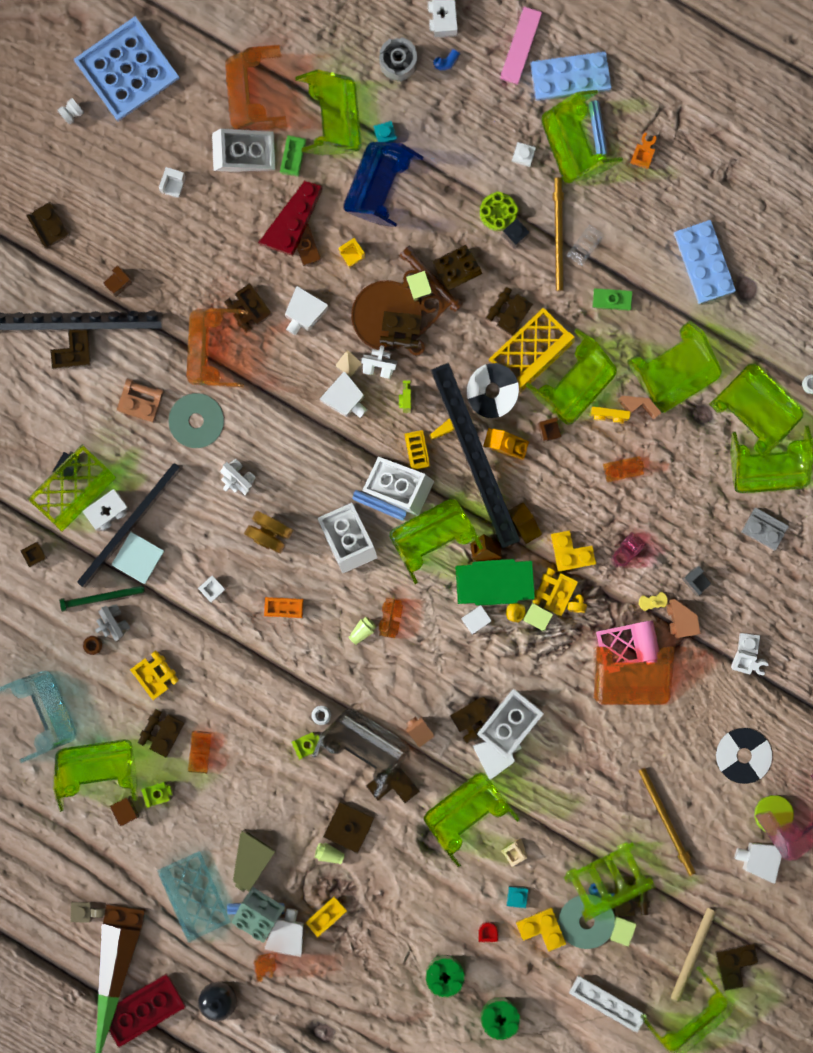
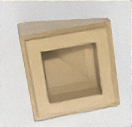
(348, 363)
(515, 852)

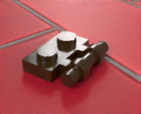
(253, 305)
(513, 315)
(401, 323)
(469, 715)
(166, 736)
(628, 907)

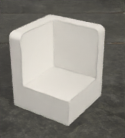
(172, 182)
(476, 619)

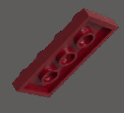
(145, 1010)

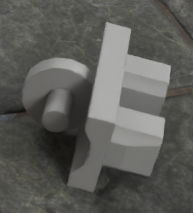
(115, 629)

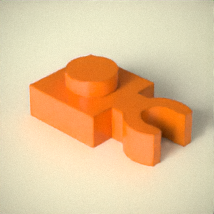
(643, 153)

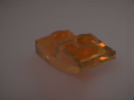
(199, 752)

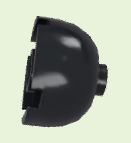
(217, 1001)

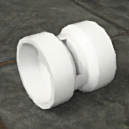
(71, 110)

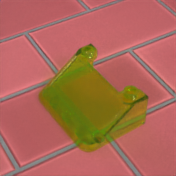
(679, 370)
(760, 407)

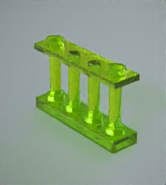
(625, 892)

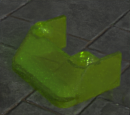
(338, 112)
(569, 141)
(580, 384)
(775, 470)
(431, 531)
(94, 764)
(464, 809)
(698, 1028)

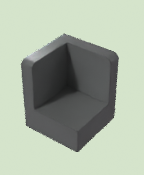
(696, 581)

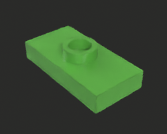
(292, 156)
(612, 299)

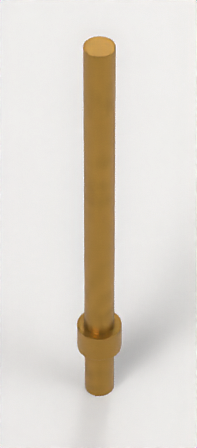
(558, 197)
(683, 856)

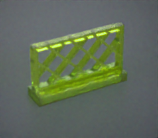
(80, 501)

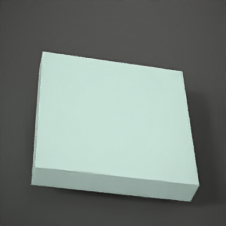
(137, 558)

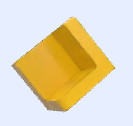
(351, 252)

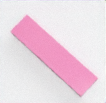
(520, 45)

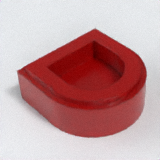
(488, 932)

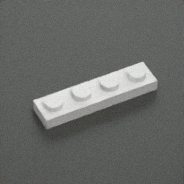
(607, 1003)

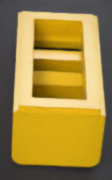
(442, 430)
(422, 465)

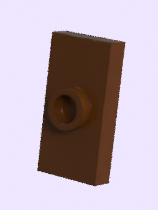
(307, 248)

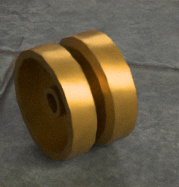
(268, 532)

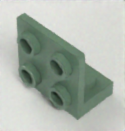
(257, 914)

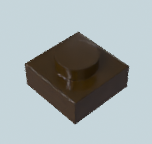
(33, 554)

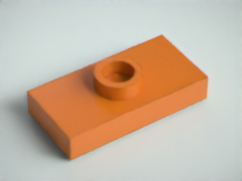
(283, 607)

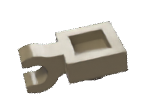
(83, 912)

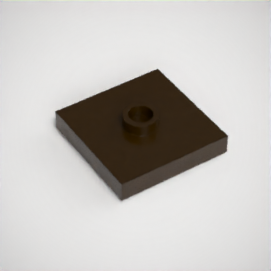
(348, 827)

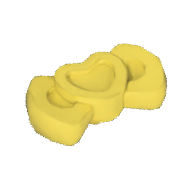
(653, 601)

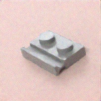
(764, 529)

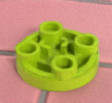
(498, 211)
(779, 807)

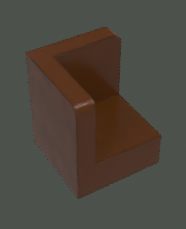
(117, 281)
(549, 430)
(490, 551)
(124, 811)

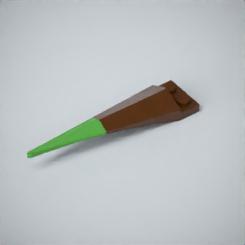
(118, 943)

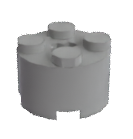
(395, 49)

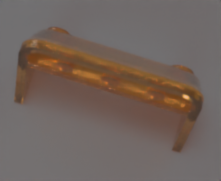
(632, 681)

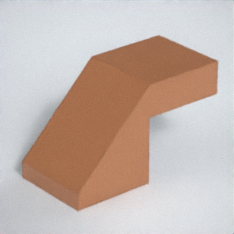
(632, 403)

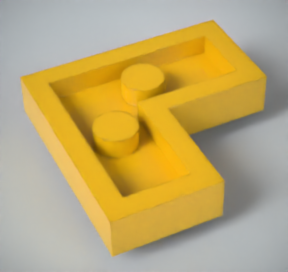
(566, 556)
(544, 924)

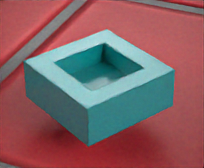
(385, 132)
(517, 897)

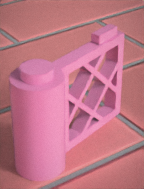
(644, 641)

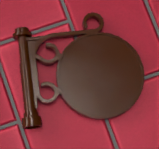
(397, 297)

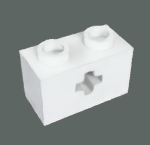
(443, 26)
(112, 501)

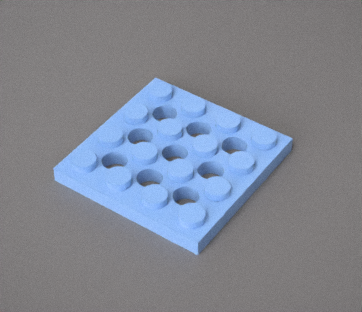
(144, 45)

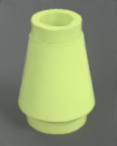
(362, 630)
(327, 853)

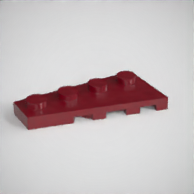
(291, 222)

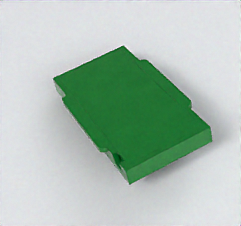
(495, 582)

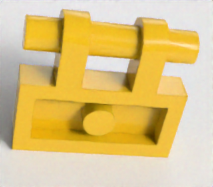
(560, 594)
(149, 678)

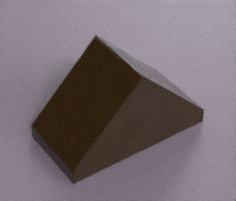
(525, 523)

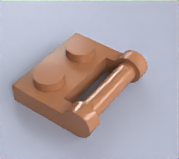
(139, 407)

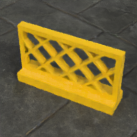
(546, 359)

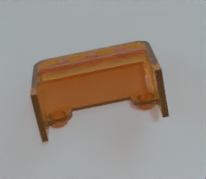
(242, 113)
(197, 370)

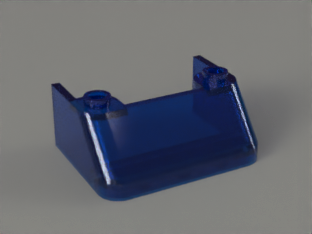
(374, 180)

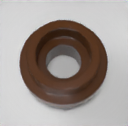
(86, 645)

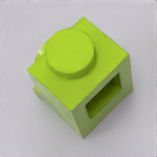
(298, 745)
(151, 800)

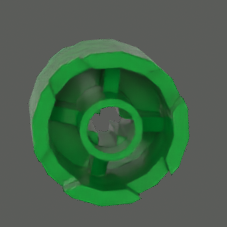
(442, 987)
(494, 1028)

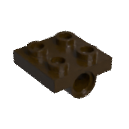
(457, 267)

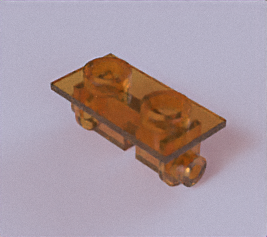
(623, 469)
(387, 626)

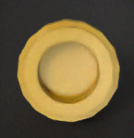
(577, 607)
(515, 612)

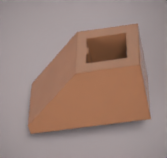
(683, 620)
(419, 731)

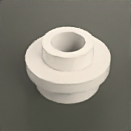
(315, 715)

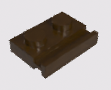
(47, 225)

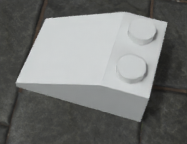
(243, 150)
(398, 485)
(347, 538)
(510, 723)

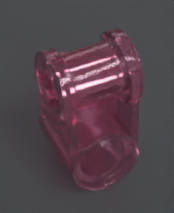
(629, 548)

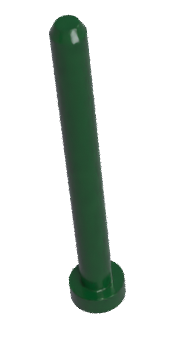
(64, 604)

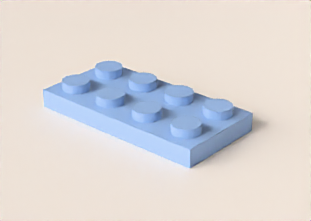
(570, 75)
(704, 262)

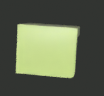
(419, 285)
(537, 617)
(623, 931)

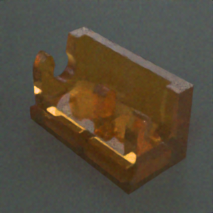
(264, 963)

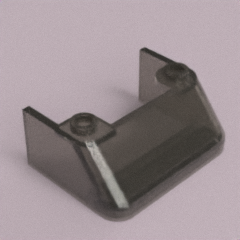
(367, 742)

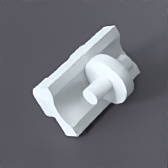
(369, 363)
(234, 480)

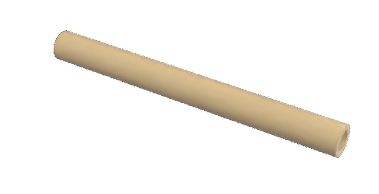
(693, 954)

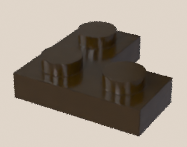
(76, 355)
(400, 784)
(731, 960)

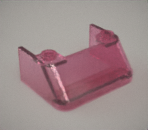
(788, 839)

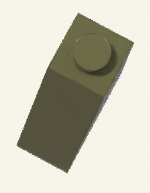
(250, 860)

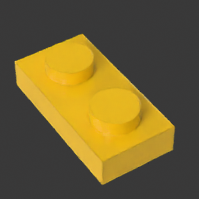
(618, 416)
(326, 916)

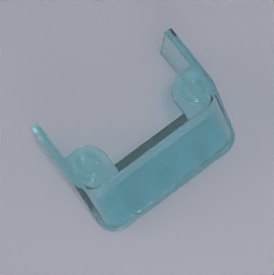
(51, 710)

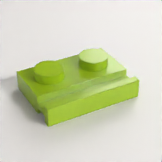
(405, 398)

